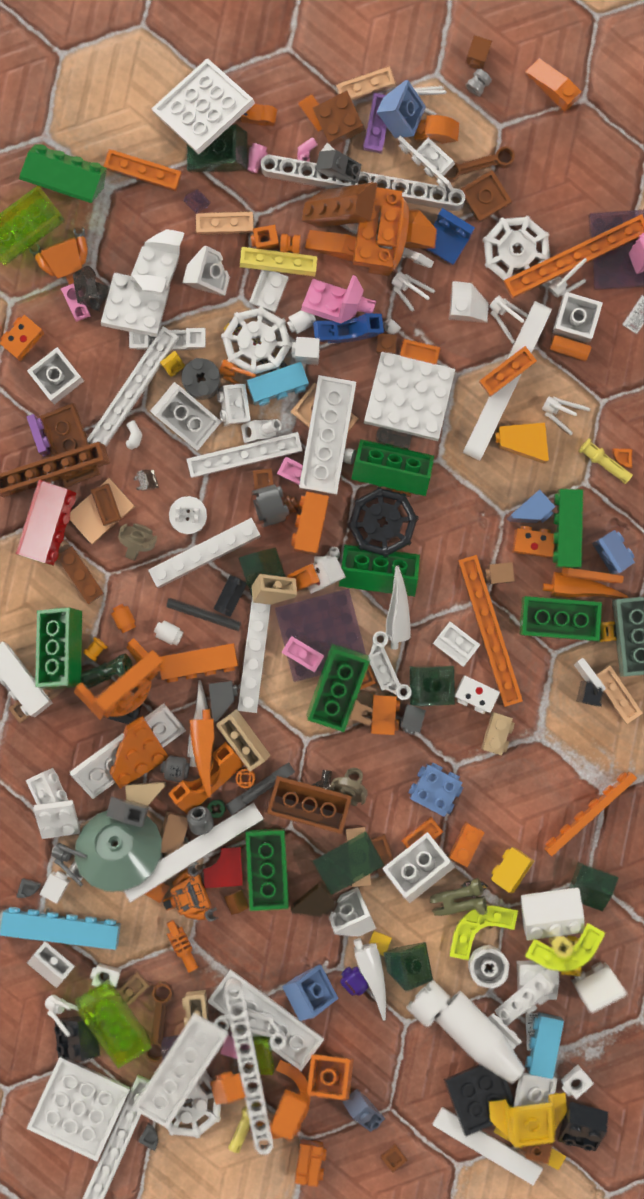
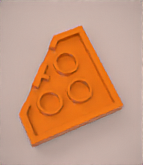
(137, 753)

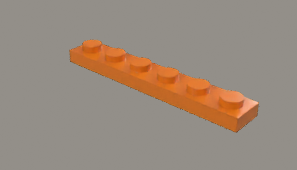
(595, 807)

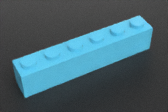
(60, 929)

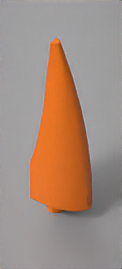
(575, 587)
(202, 743)

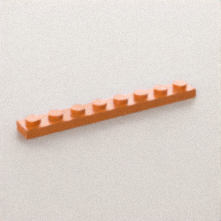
(570, 258)
(490, 630)

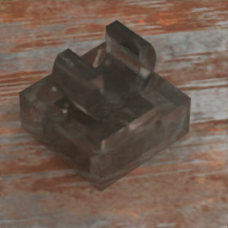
(147, 480)

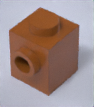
(538, 1152)

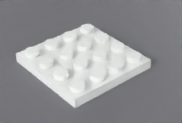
(203, 106)
(409, 396)
(78, 1108)

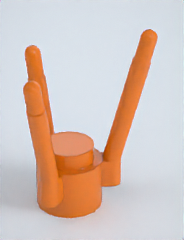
(229, 369)

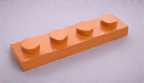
(142, 170)

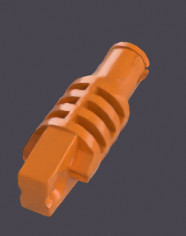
(181, 945)

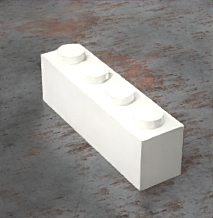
(21, 683)

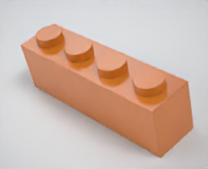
(199, 661)

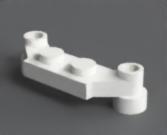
(383, 669)
(260, 1024)

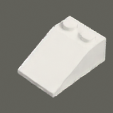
(185, 416)
(598, 987)

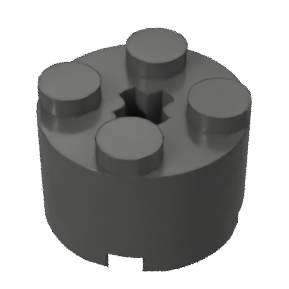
(198, 368)
(269, 505)

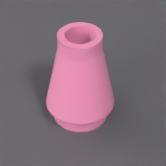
(256, 154)

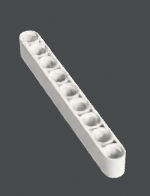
(497, 403)
(248, 1075)

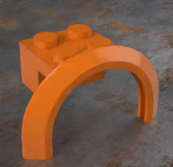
(292, 1106)

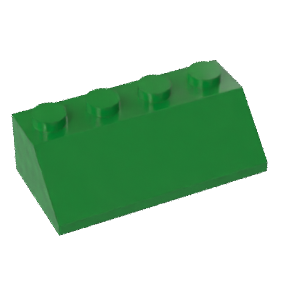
(63, 173)
(392, 467)
(569, 528)
(375, 573)

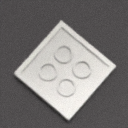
(133, 308)

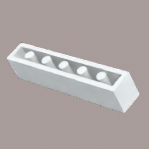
(204, 553)

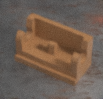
(357, 712)
(173, 832)

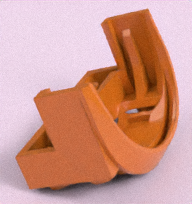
(391, 233)
(139, 676)

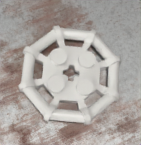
(515, 238)
(255, 330)
(192, 1113)

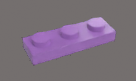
(376, 127)

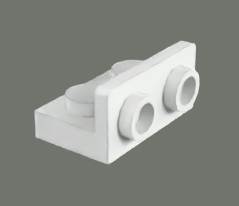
(233, 404)
(47, 788)

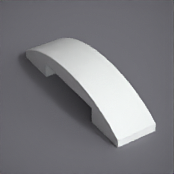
(189, 339)

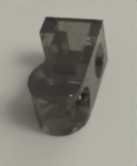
(86, 287)
(393, 438)

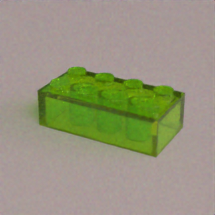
(26, 223)
(113, 1023)

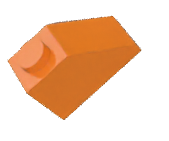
(420, 231)

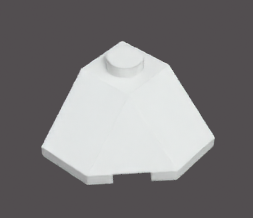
(207, 272)
(467, 303)
(351, 915)

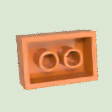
(310, 523)

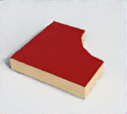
(226, 870)

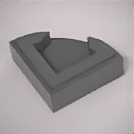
(27, 888)
(149, 1137)

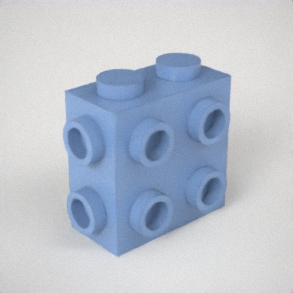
(436, 789)

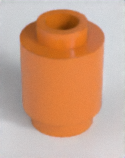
(123, 618)

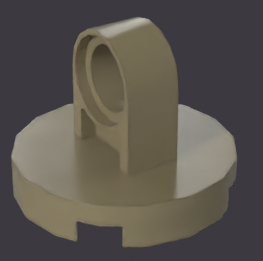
(137, 539)
(350, 787)

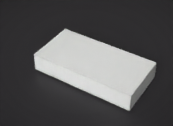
(589, 675)

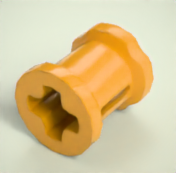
(610, 637)
(95, 648)

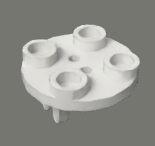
(197, 515)

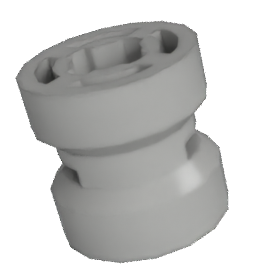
(478, 82)

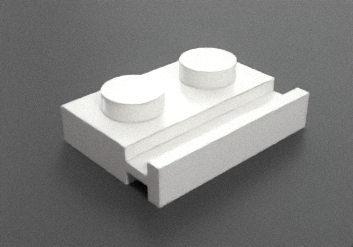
(269, 290)
(456, 644)

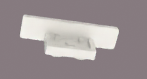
(432, 158)
(526, 999)

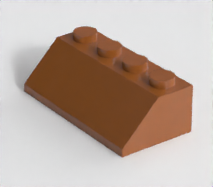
(340, 205)
(309, 805)

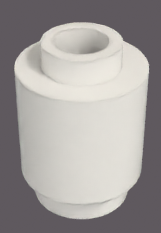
(300, 321)
(168, 633)

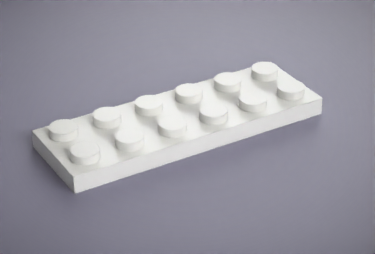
(327, 435)
(94, 772)
(300, 1038)
(180, 1070)

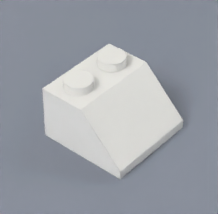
(528, 970)

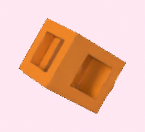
(265, 232)

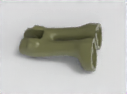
(451, 907)

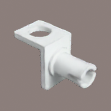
(261, 429)

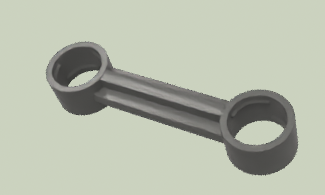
(258, 789)

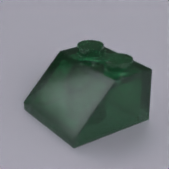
(432, 685)
(594, 885)

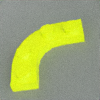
(473, 922)
(580, 955)

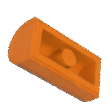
(570, 348)

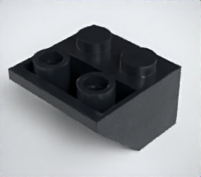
(80, 1044)
(583, 1127)

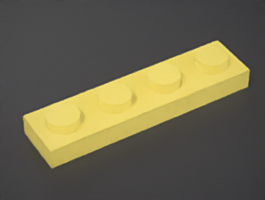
(278, 261)

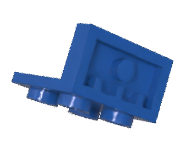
(451, 236)

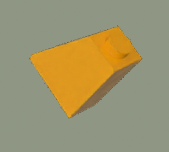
(524, 440)

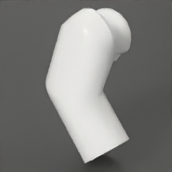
(135, 437)
(333, 551)

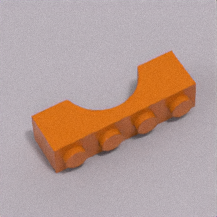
(192, 793)

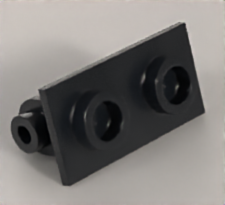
(230, 596)

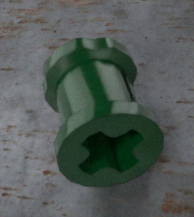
(222, 808)

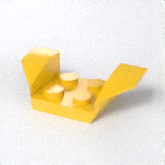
(529, 1123)

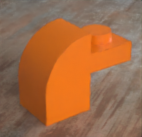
(438, 128)

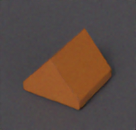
(236, 902)

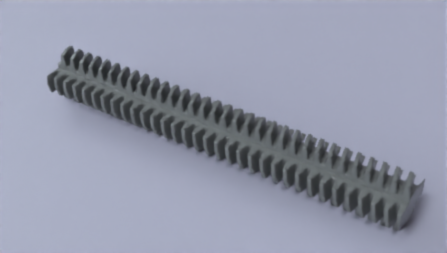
(214, 618)

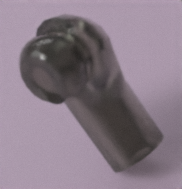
(325, 780)

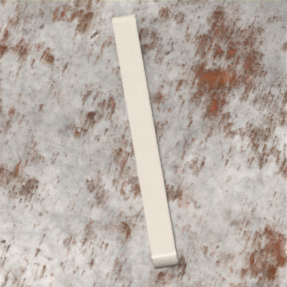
(390, 182)

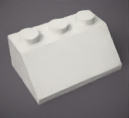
(418, 867)
(552, 913)

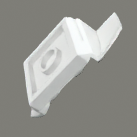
(158, 261)

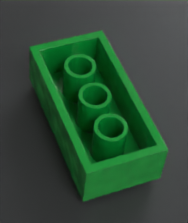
(560, 618)
(58, 648)
(338, 687)
(267, 869)

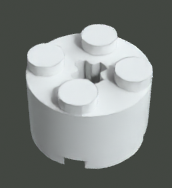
(480, 974)
(428, 1003)

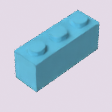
(277, 384)
(544, 1045)

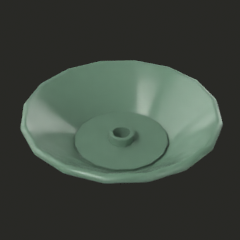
(118, 866)

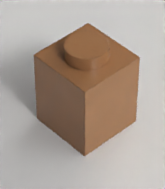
(500, 573)

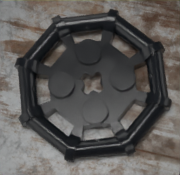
(377, 512)

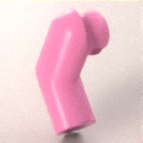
(304, 150)

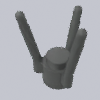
(64, 853)

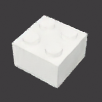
(577, 317)
(55, 375)

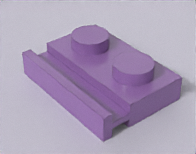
(41, 441)

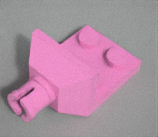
(335, 302)

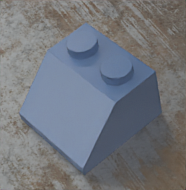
(402, 110)
(533, 510)
(614, 552)
(310, 993)

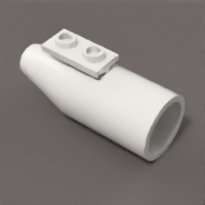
(482, 1037)

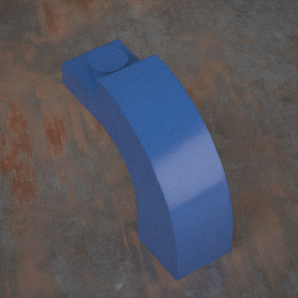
(354, 329)

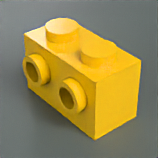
(512, 869)

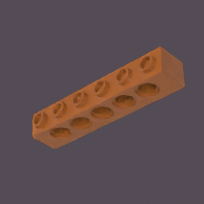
(53, 468)

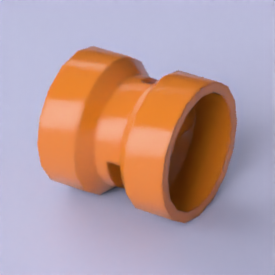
(285, 245)
(247, 776)

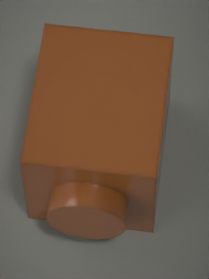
(478, 52)

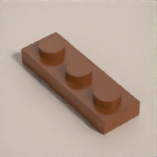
(80, 575)

